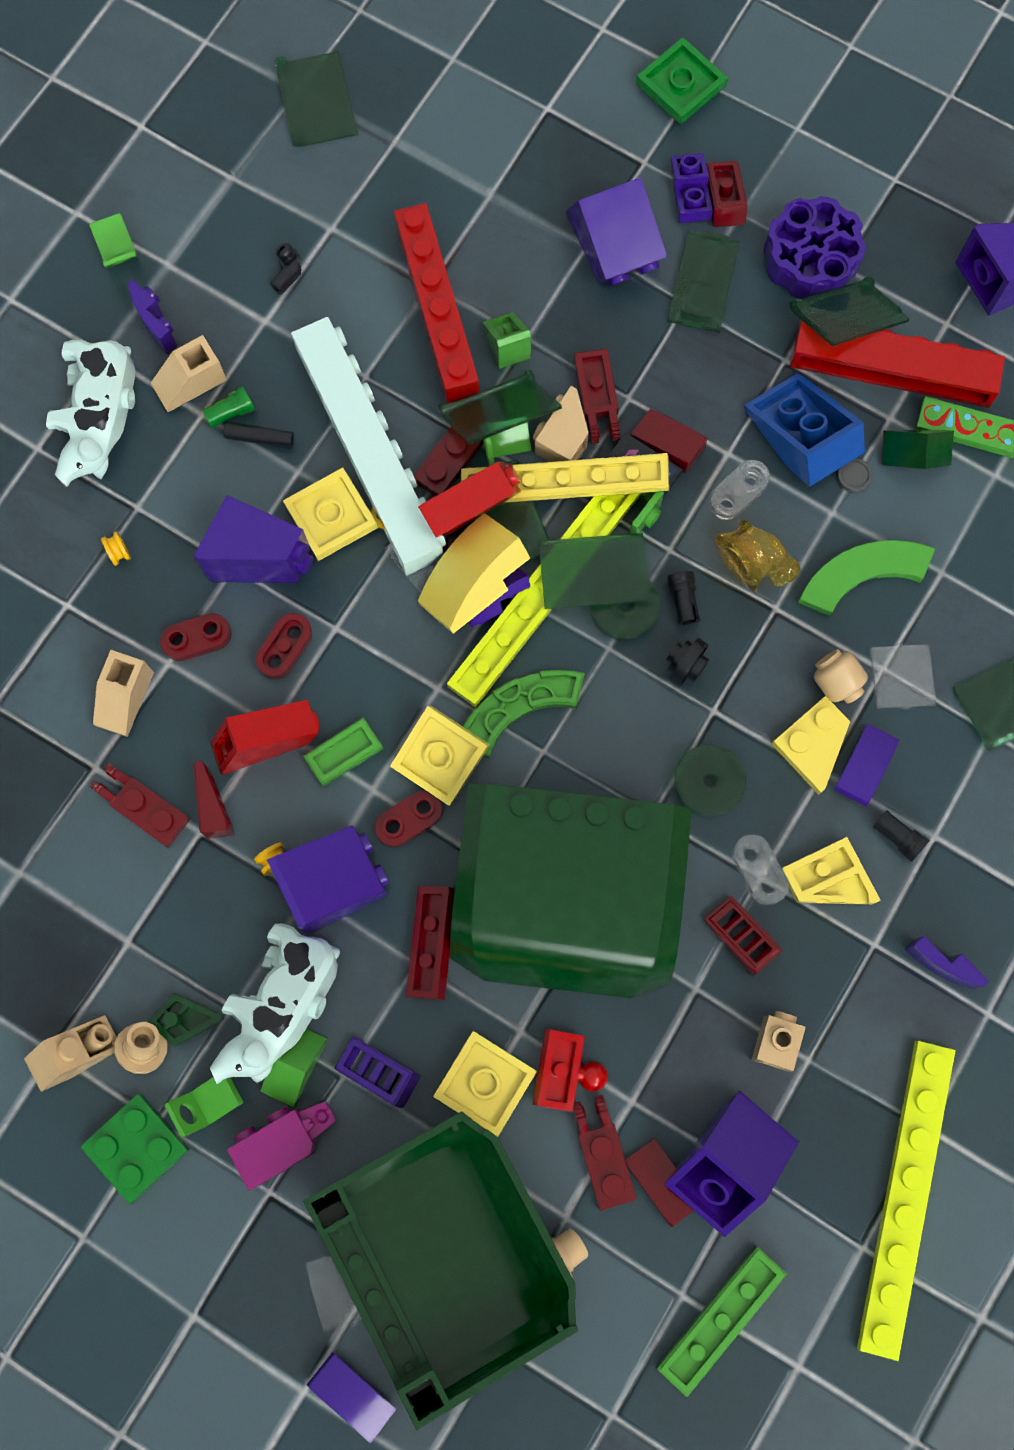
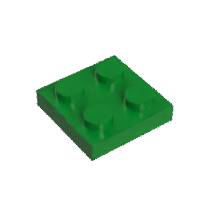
(681, 80)
(135, 1148)

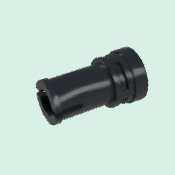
(683, 590)
(908, 841)

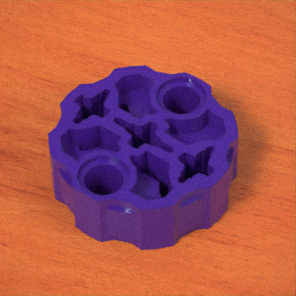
(812, 247)

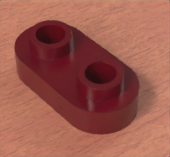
(195, 639)
(281, 646)
(410, 820)

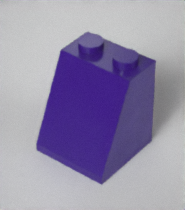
(618, 232)
(989, 265)
(252, 547)
(329, 878)
(733, 1164)

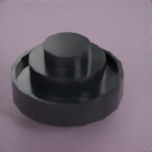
(687, 661)

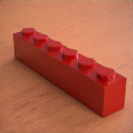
(436, 303)
(904, 364)

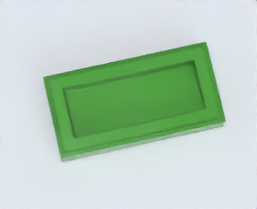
(343, 752)

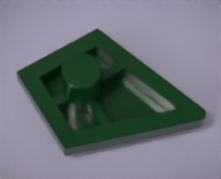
(183, 1019)

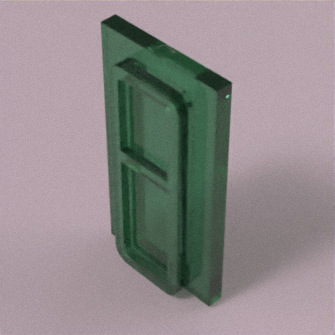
(704, 281)

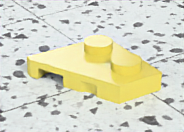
(814, 743)
(831, 877)

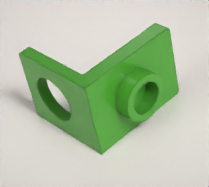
(113, 240)
(507, 443)
(650, 512)
(206, 1103)

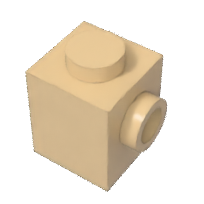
(779, 1041)

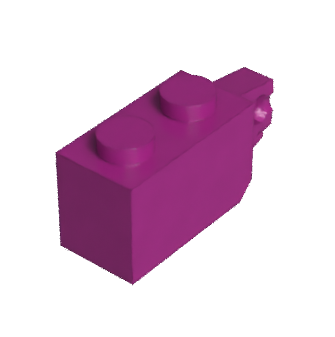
(280, 1144)

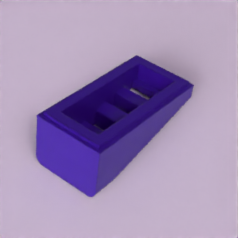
(405, 1086)

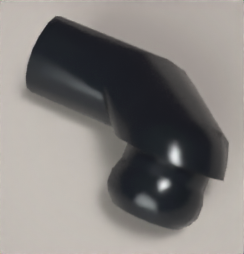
(290, 268)

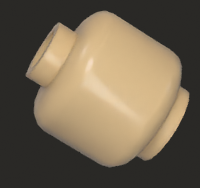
(840, 676)

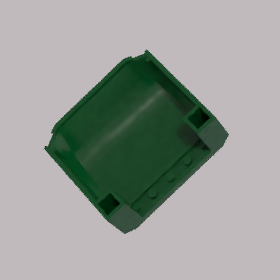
(569, 890)
(446, 1265)

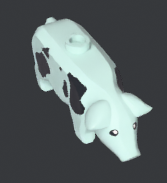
(99, 407)
(283, 1006)

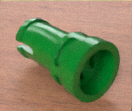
(235, 404)

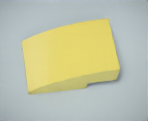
(472, 573)

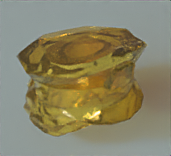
(754, 554)

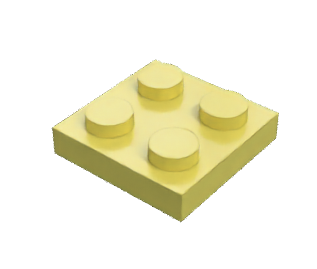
(330, 514)
(439, 755)
(485, 1083)

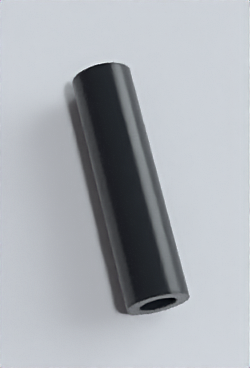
(258, 435)

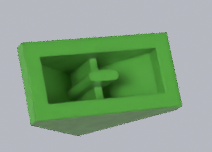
(508, 339)
(294, 1069)

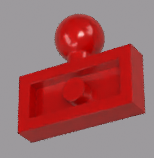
(561, 1070)

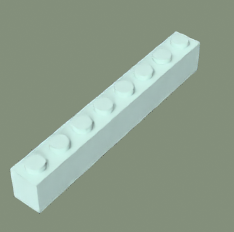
(367, 444)

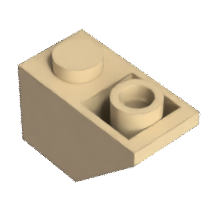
(187, 374)
(565, 432)
(120, 692)
(71, 1052)

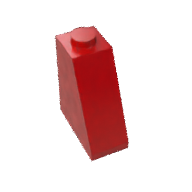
(470, 499)
(263, 735)

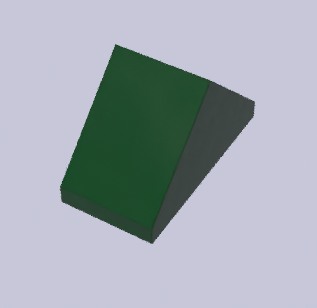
(917, 448)

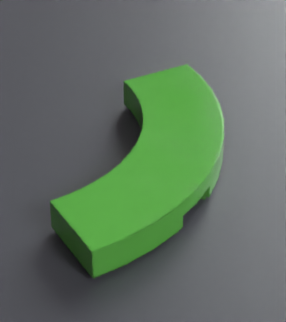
(863, 563)
(521, 697)

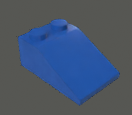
(807, 428)

